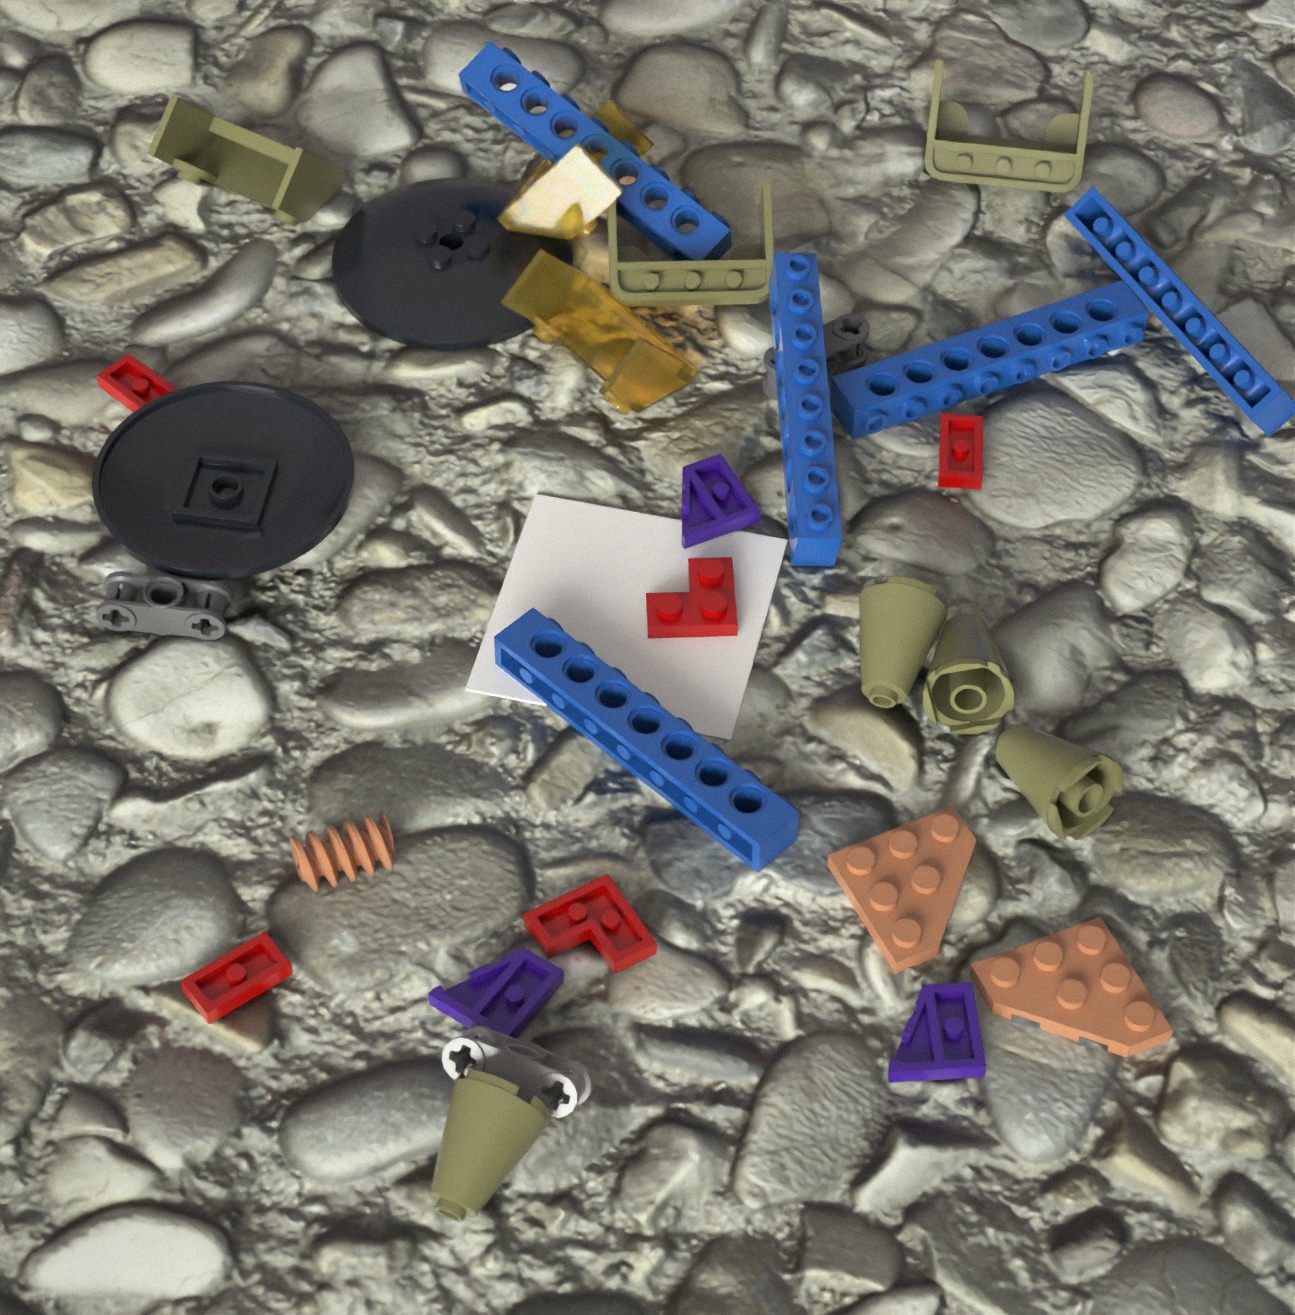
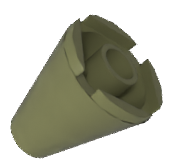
(896, 635)
(967, 678)
(1060, 779)
(482, 1142)

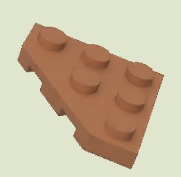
(907, 884)
(1075, 988)

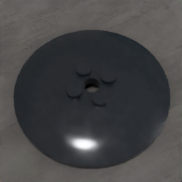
(412, 288)
(173, 456)

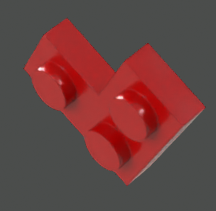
(702, 611)
(593, 913)

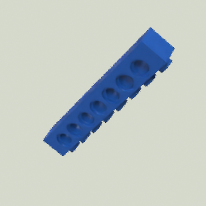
(497, 67)
(1182, 312)
(987, 359)
(804, 411)
(648, 739)

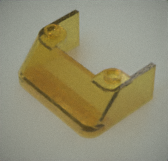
(570, 194)
(607, 336)

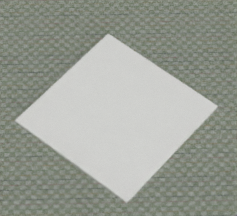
(592, 576)

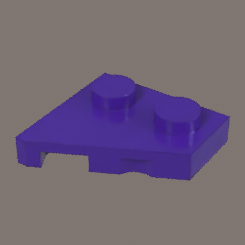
(713, 502)
(501, 994)
(941, 1037)

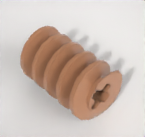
(344, 852)

